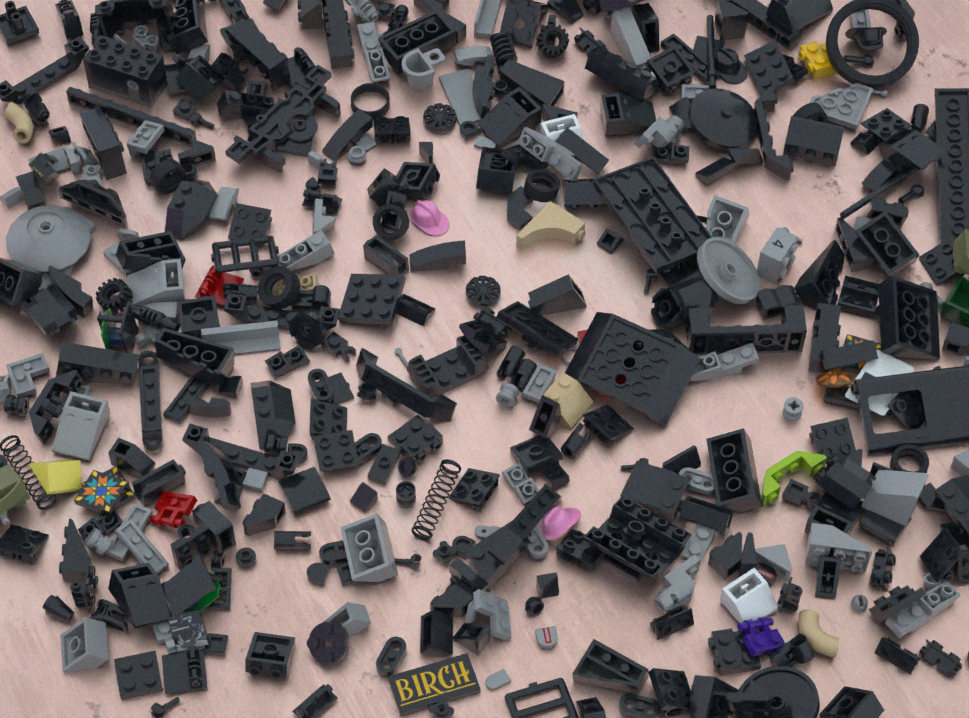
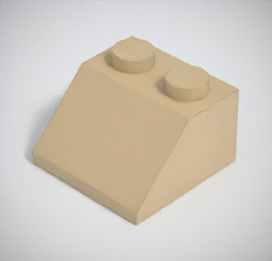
(572, 399)

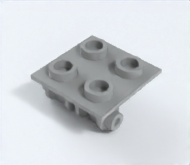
(364, 9)

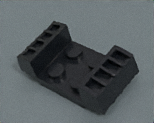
(447, 369)

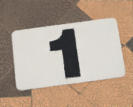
(883, 366)

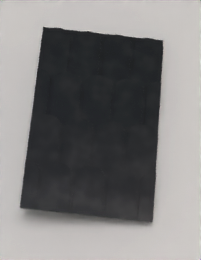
(653, 213)

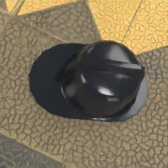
(867, 37)
(730, 66)

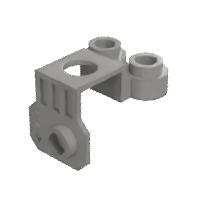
(142, 39)

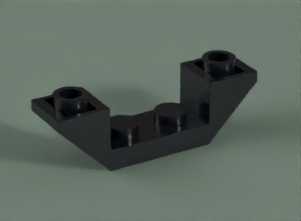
(64, 383)

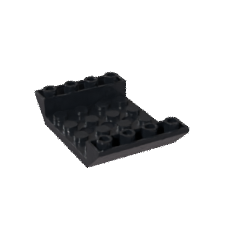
(651, 384)

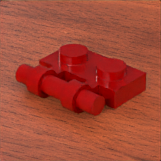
(174, 504)

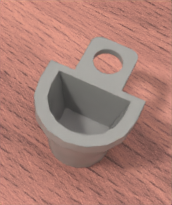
(420, 69)

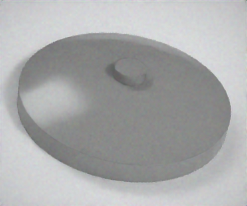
(728, 270)

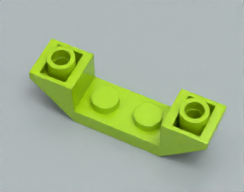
(808, 462)

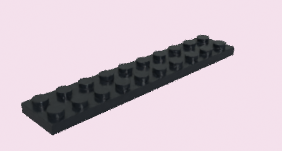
(953, 167)

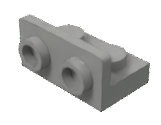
(144, 137)

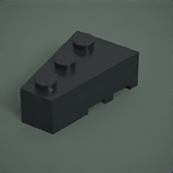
(610, 669)

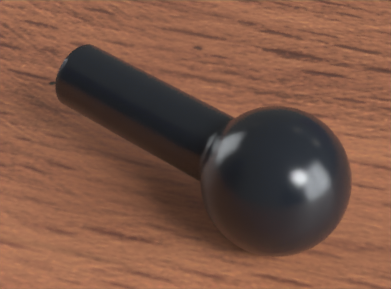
(866, 61)
(916, 191)

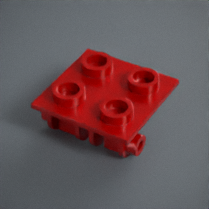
(213, 284)

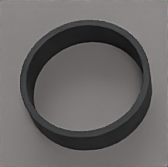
(371, 87)

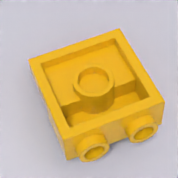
(816, 59)

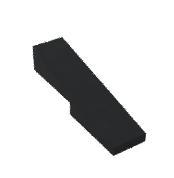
(429, 6)

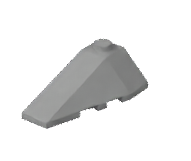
(726, 219)

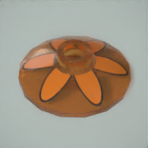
(834, 378)

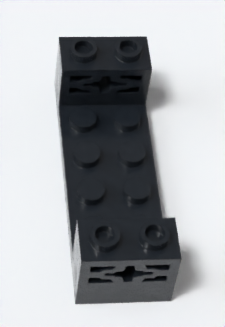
(775, 338)

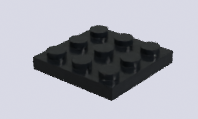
(371, 299)

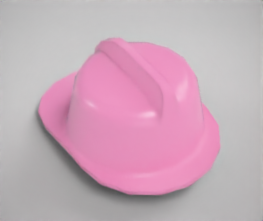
(429, 218)
(558, 522)

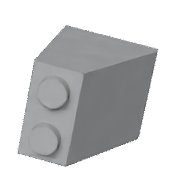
(895, 494)

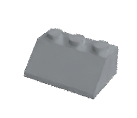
(369, 550)

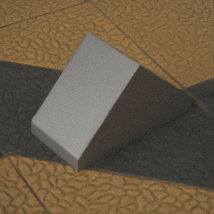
(777, 558)

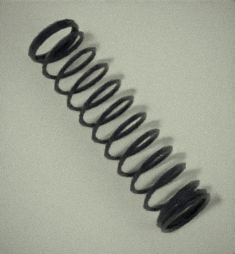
(16, 445)
(421, 527)

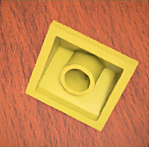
(58, 475)

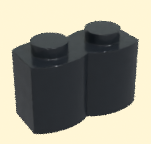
(772, 301)

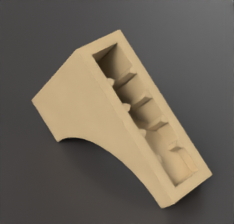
(551, 223)

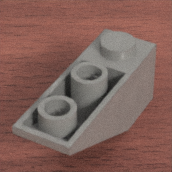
(307, 253)

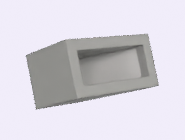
(352, 617)

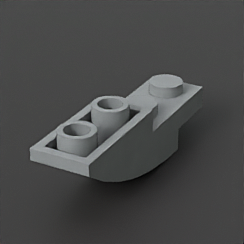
(373, 52)
(550, 151)
(725, 364)
(923, 610)

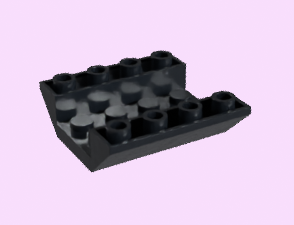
(661, 542)

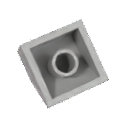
(84, 646)

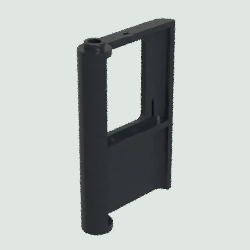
(944, 406)

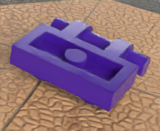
(764, 641)

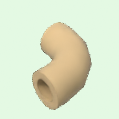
(22, 122)
(816, 637)

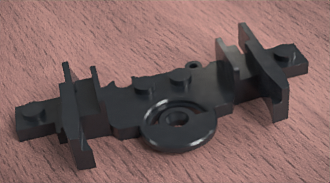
(272, 129)

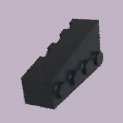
(188, 26)
(337, 33)
(260, 53)
(104, 142)
(196, 356)
(97, 364)

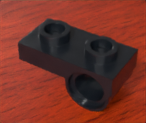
(313, 299)
(794, 651)

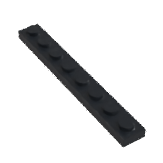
(128, 115)

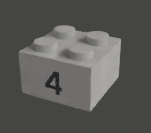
(777, 255)

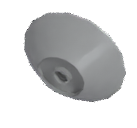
(48, 237)

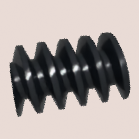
(503, 48)

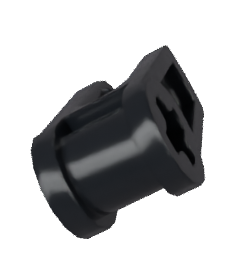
(107, 611)

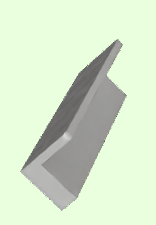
(486, 18)
(246, 337)

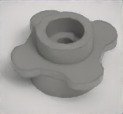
(91, 170)

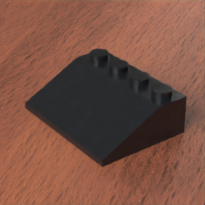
(908, 319)

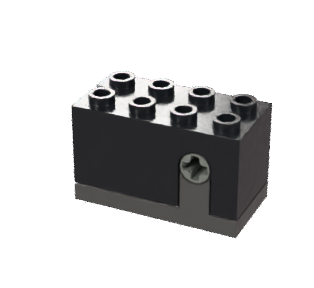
(125, 71)

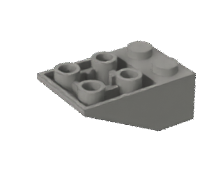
(157, 283)
(80, 425)
(832, 542)

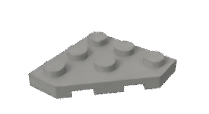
(845, 105)

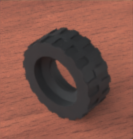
(290, 292)

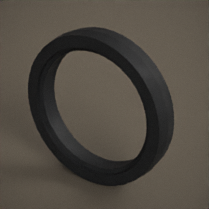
(873, 81)

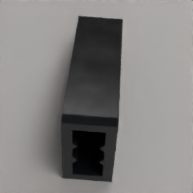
(536, 84)

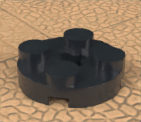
(314, 323)
(317, 646)

